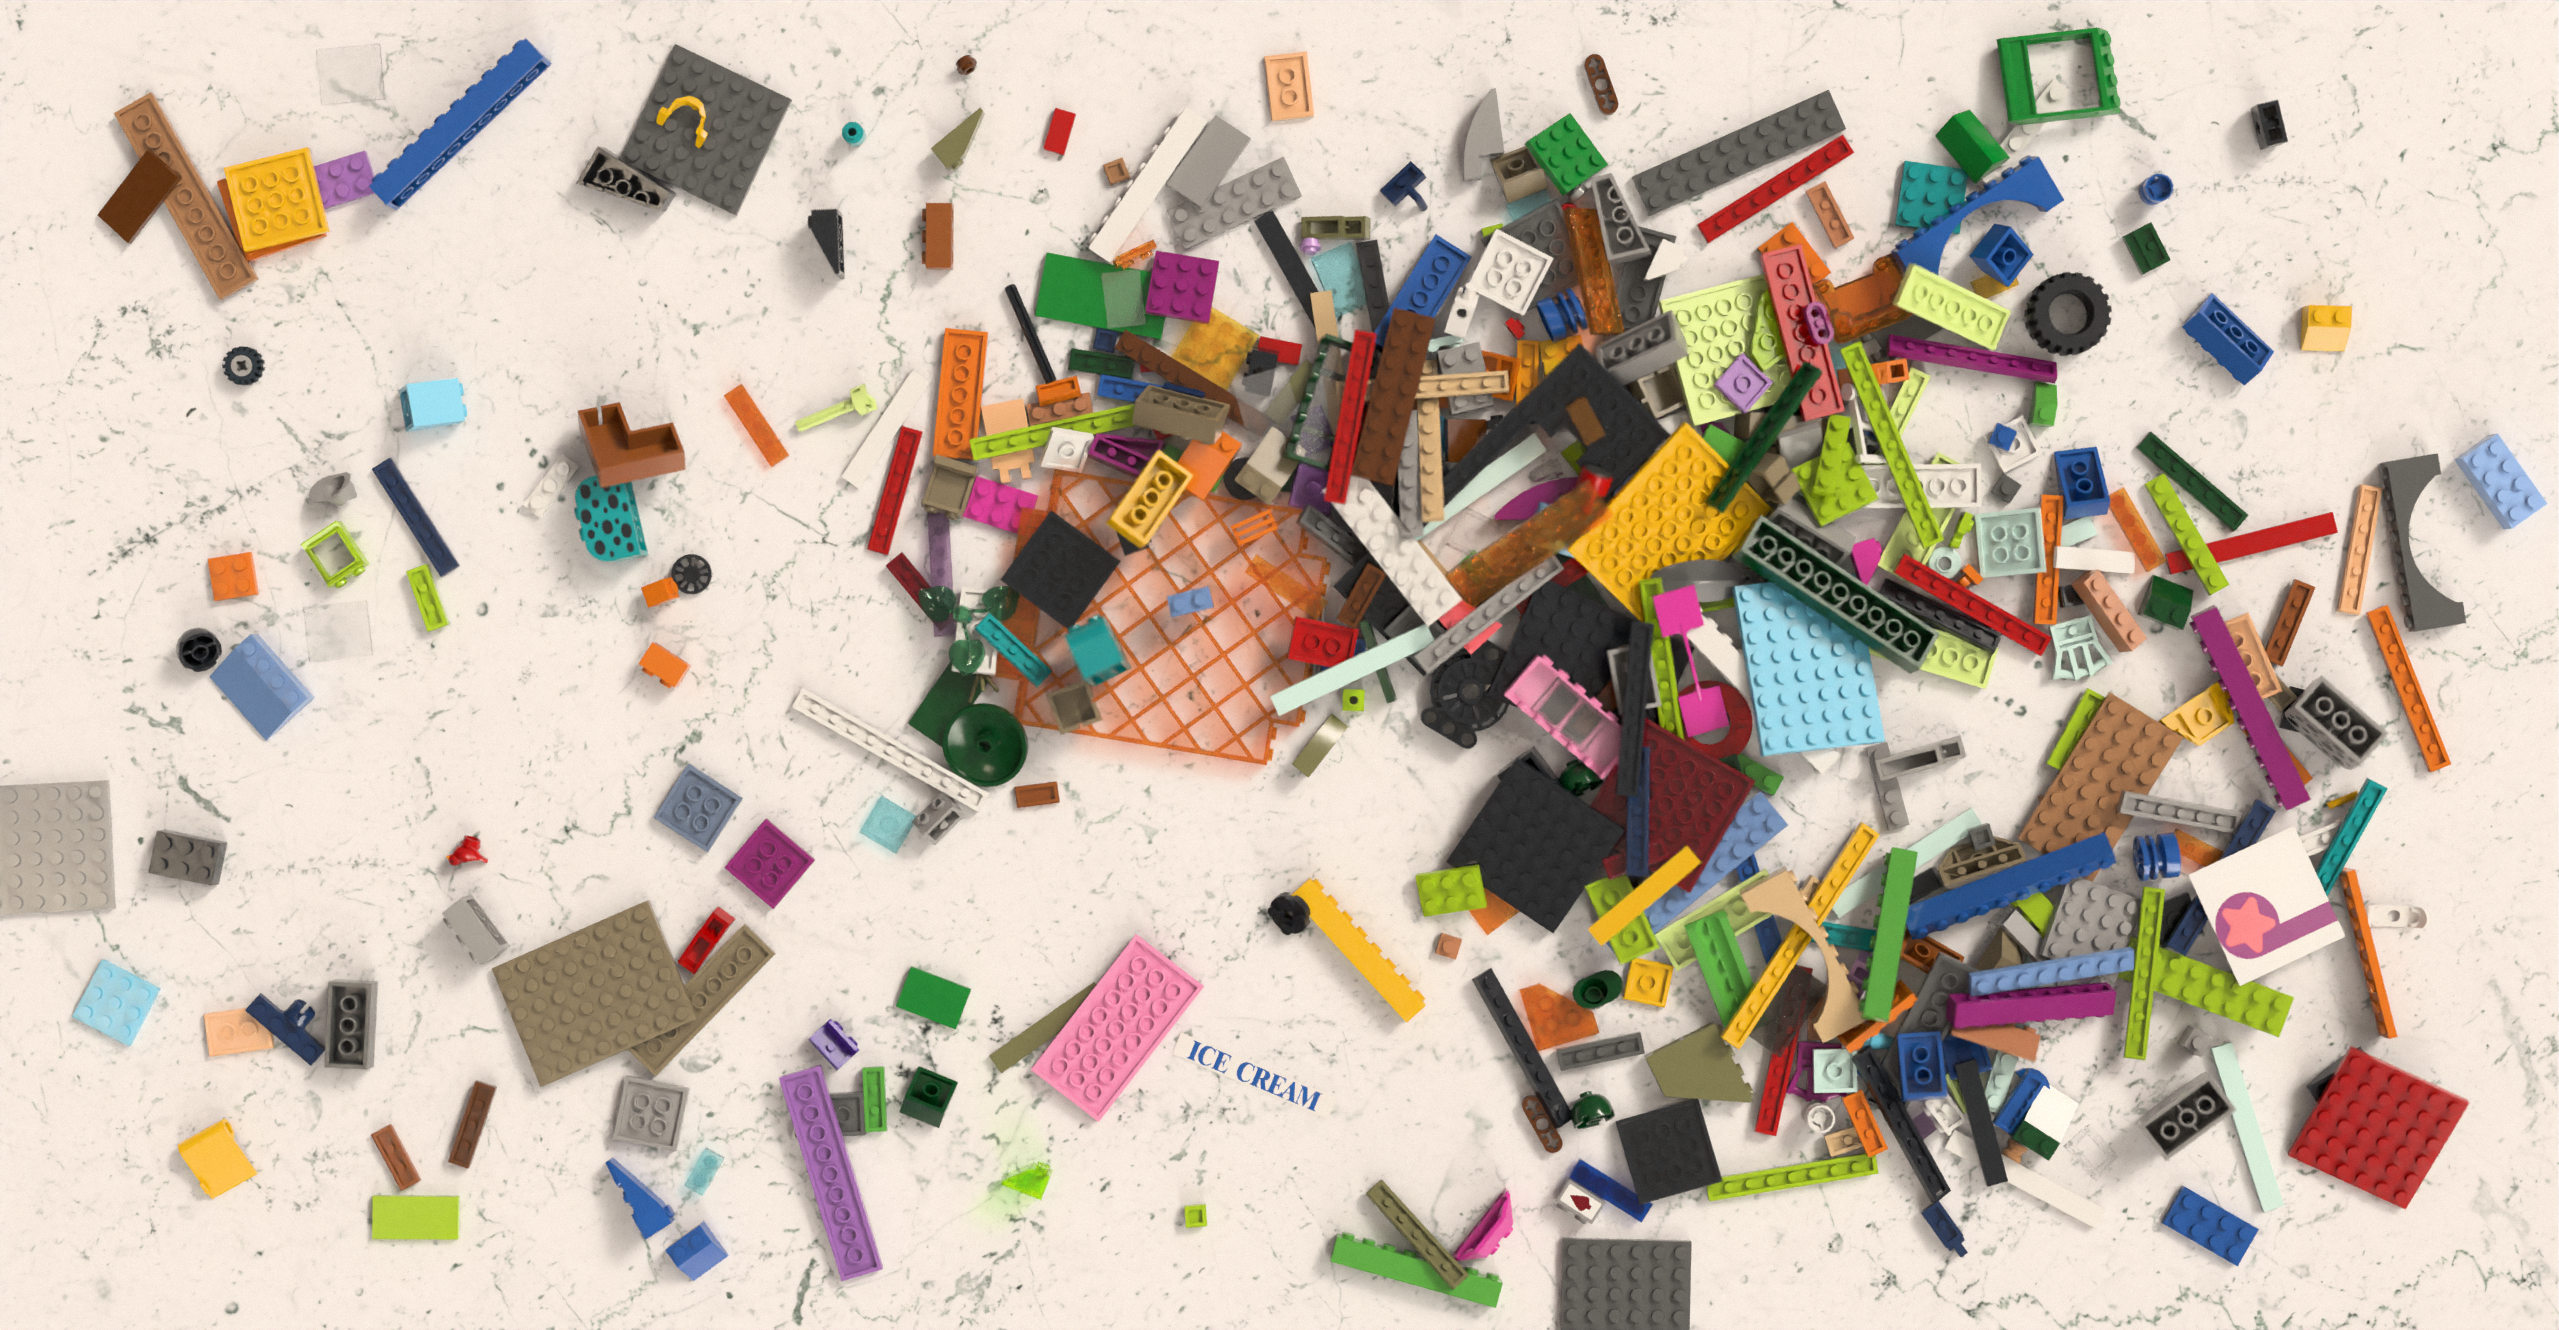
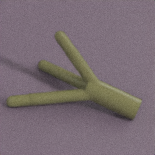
(981, 677)

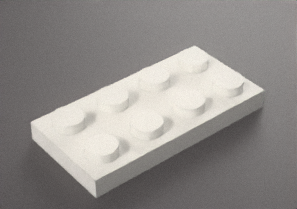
(973, 599)

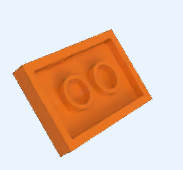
(1791, 236)

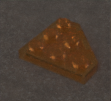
(1555, 1018)

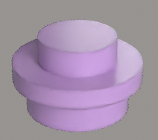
(1310, 246)

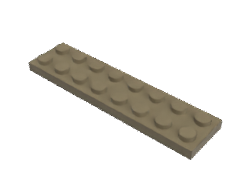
(709, 992)

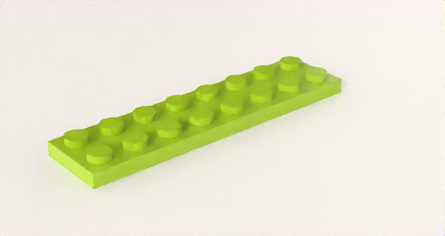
(2218, 991)

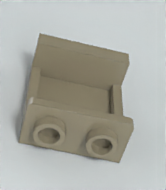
(949, 487)

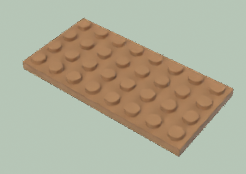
(2113, 754)

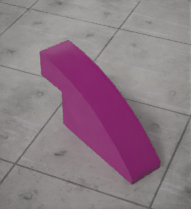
(1526, 503)

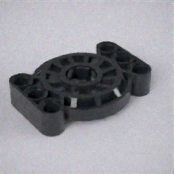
(1454, 705)

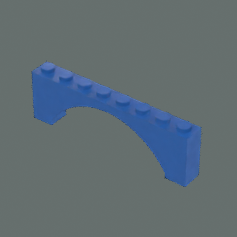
(2024, 183)

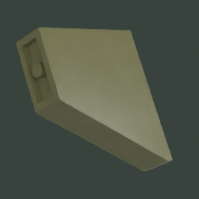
(1699, 1067)

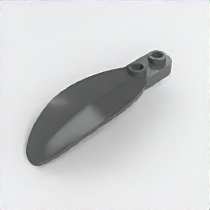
(1711, 578)

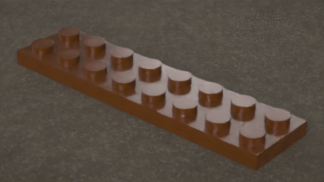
(1393, 396)

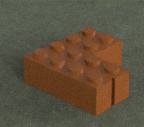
(625, 454)

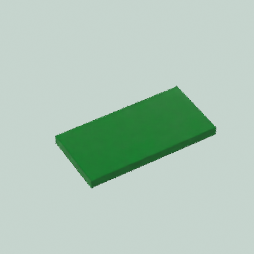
(1075, 294)

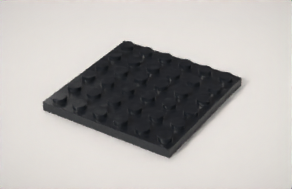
(1536, 844)

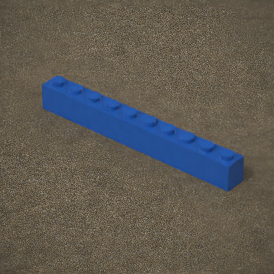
(2009, 886)

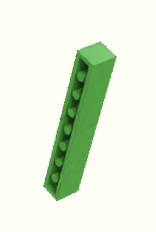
(1889, 934)
(1412, 1269)

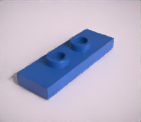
(2019, 1101)

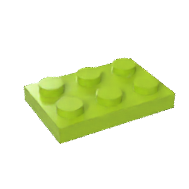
(1451, 890)

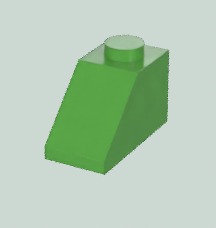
(2043, 405)

